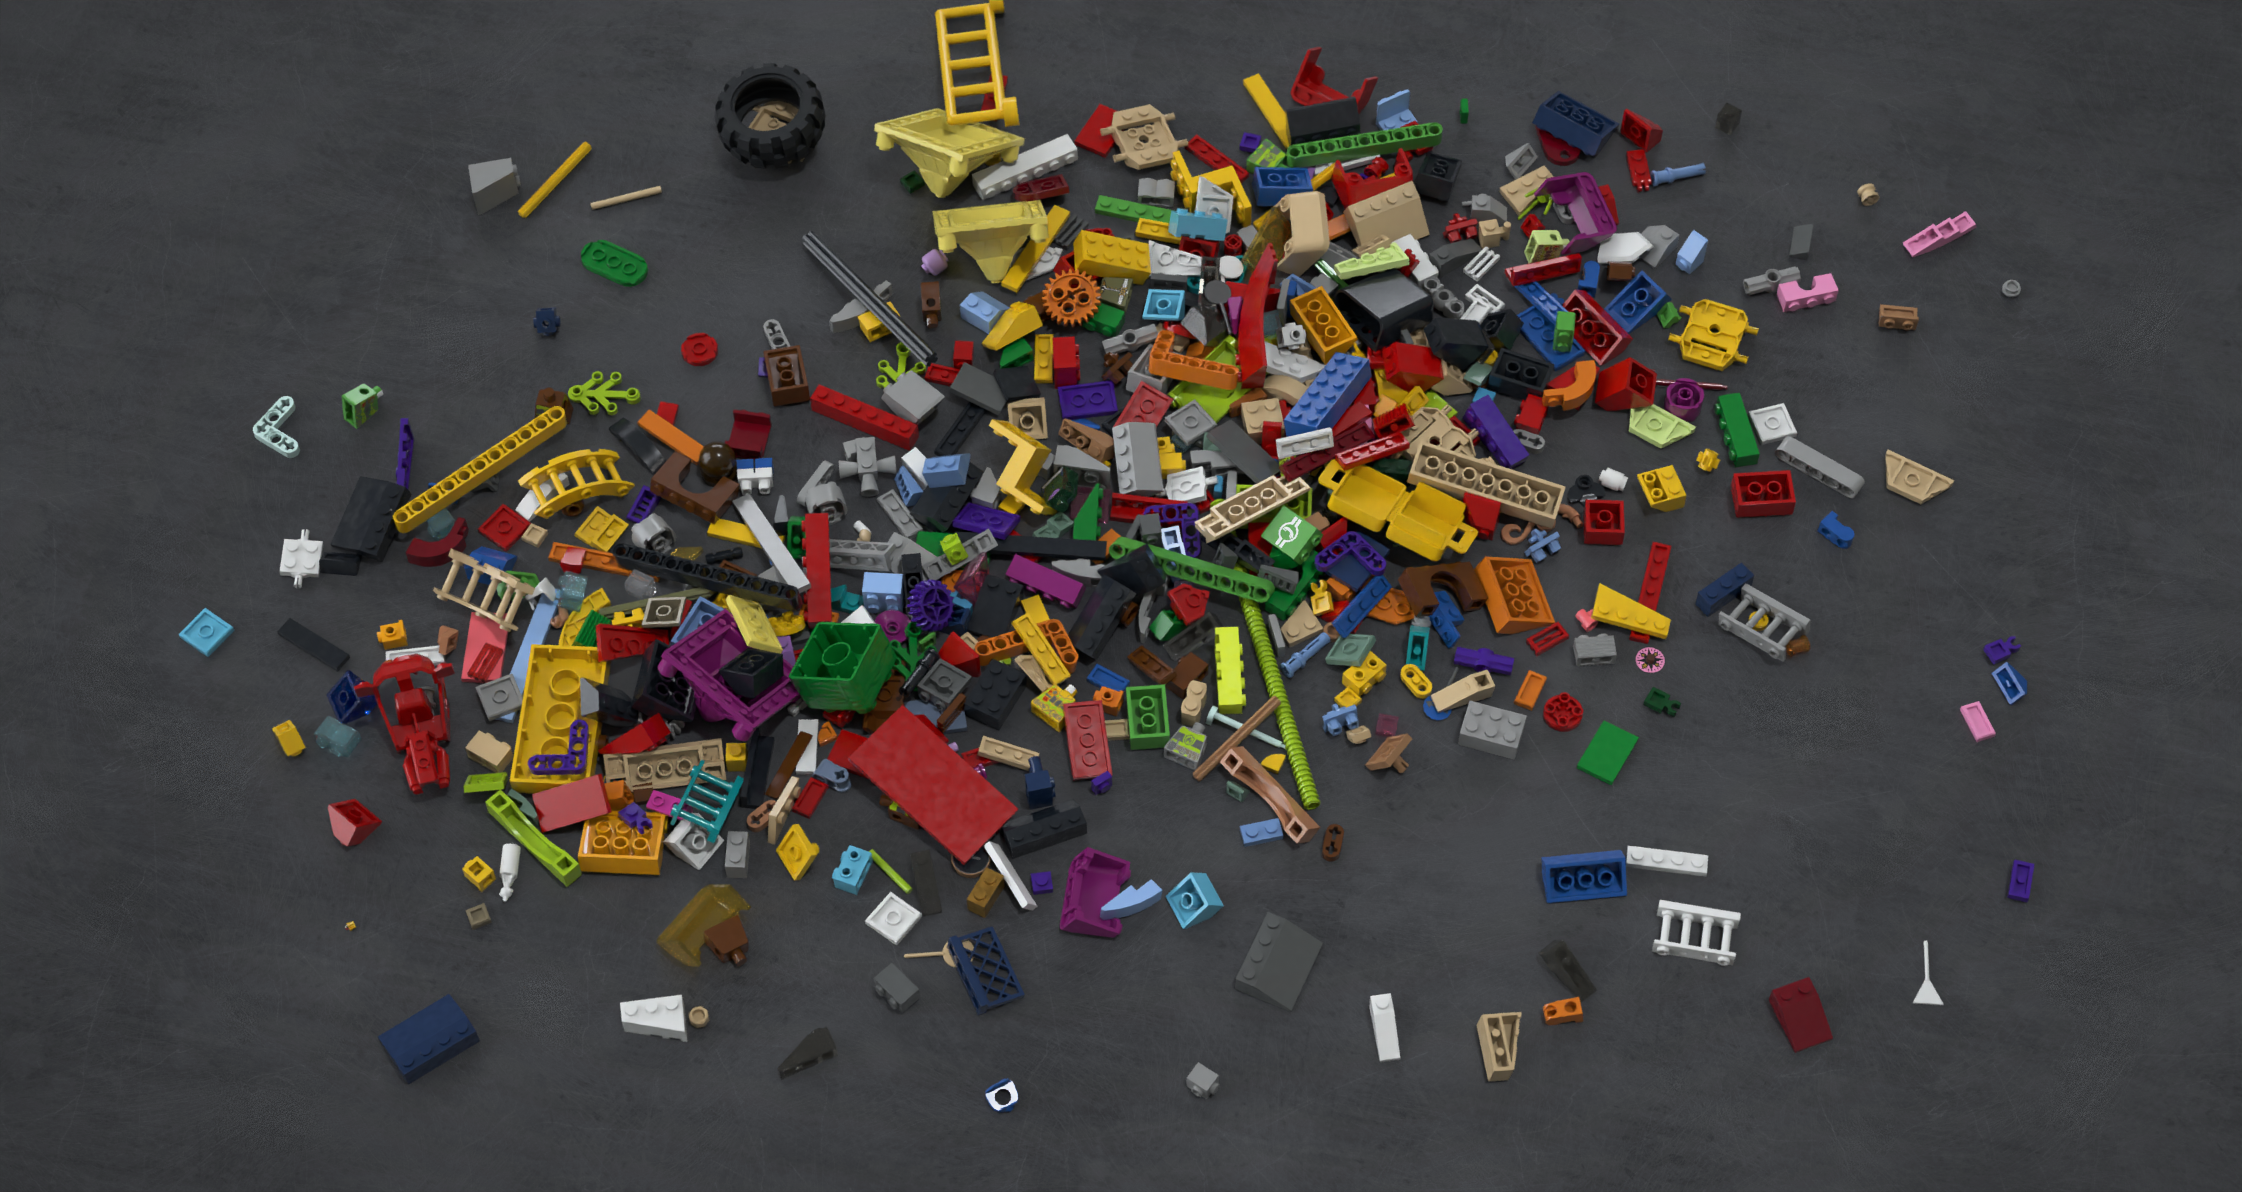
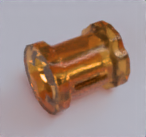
(1798, 645)

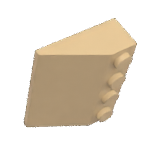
(1388, 213)

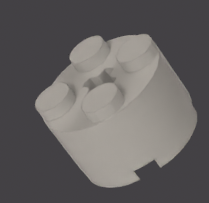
(826, 499)
(653, 534)

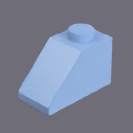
(1692, 252)

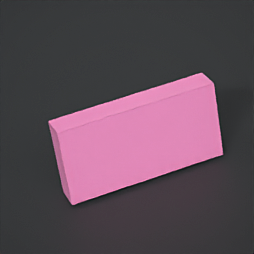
(1977, 721)

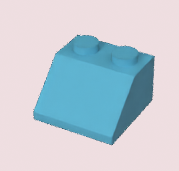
(1194, 900)

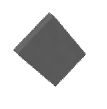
(978, 388)

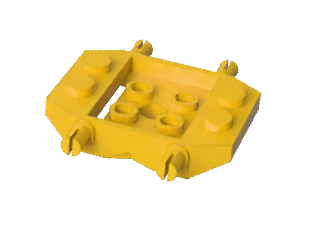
(1729, 322)

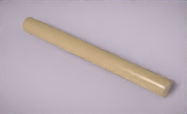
(627, 197)

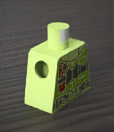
(1544, 245)

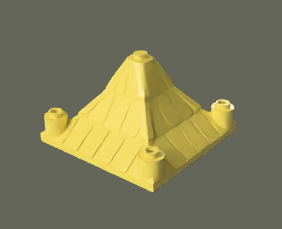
(946, 151)
(991, 232)

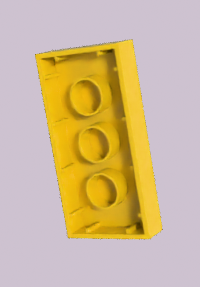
(549, 709)

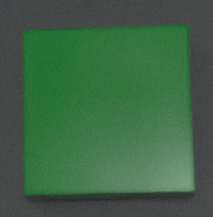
(1464, 111)

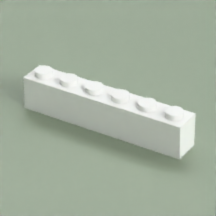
(1028, 166)

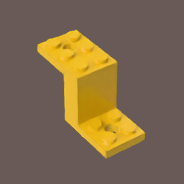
(1224, 178)
(1022, 467)

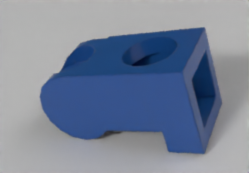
(1590, 276)
(1835, 531)

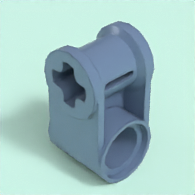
(833, 775)

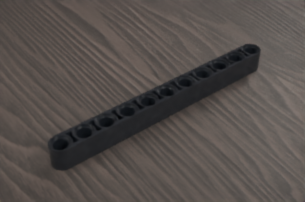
(707, 576)

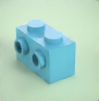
(852, 870)

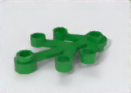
(911, 658)

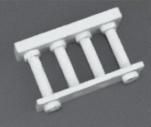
(1706, 916)

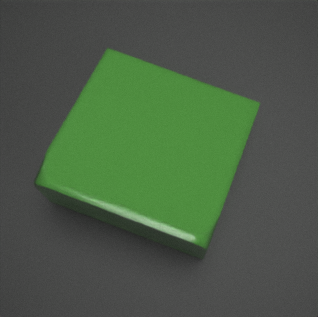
(926, 640)

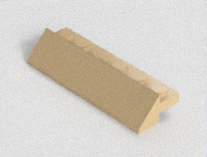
(1249, 505)
(666, 764)

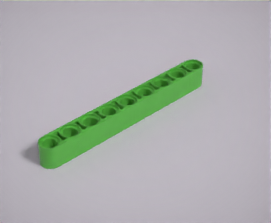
(1364, 145)
(1201, 568)

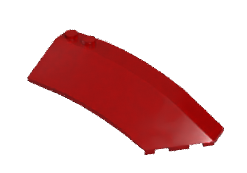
(1251, 341)

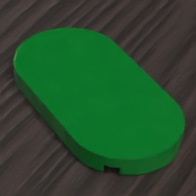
(614, 263)

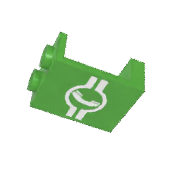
(1292, 535)

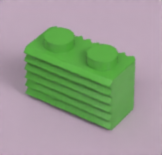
(1564, 331)

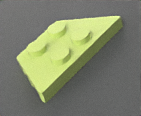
(1658, 426)

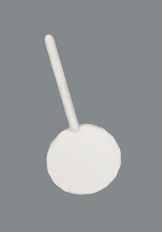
(1229, 267)

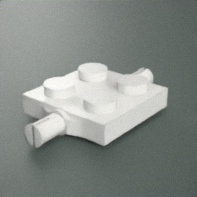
(1188, 485)
(301, 558)

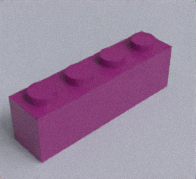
(1046, 581)

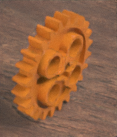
(1080, 310)

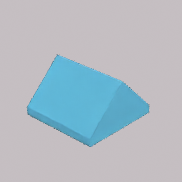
(1165, 305)

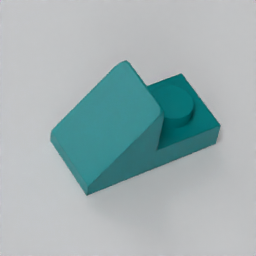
(844, 600)

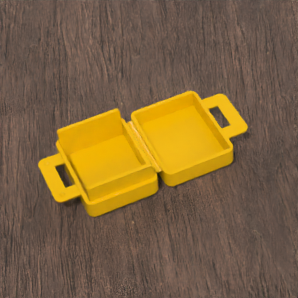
(1418, 520)

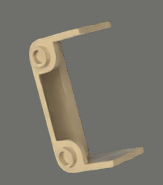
(1309, 231)

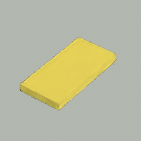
(753, 624)

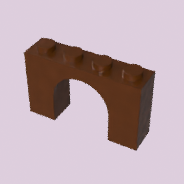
(707, 505)
(1457, 576)

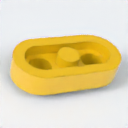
(1417, 682)

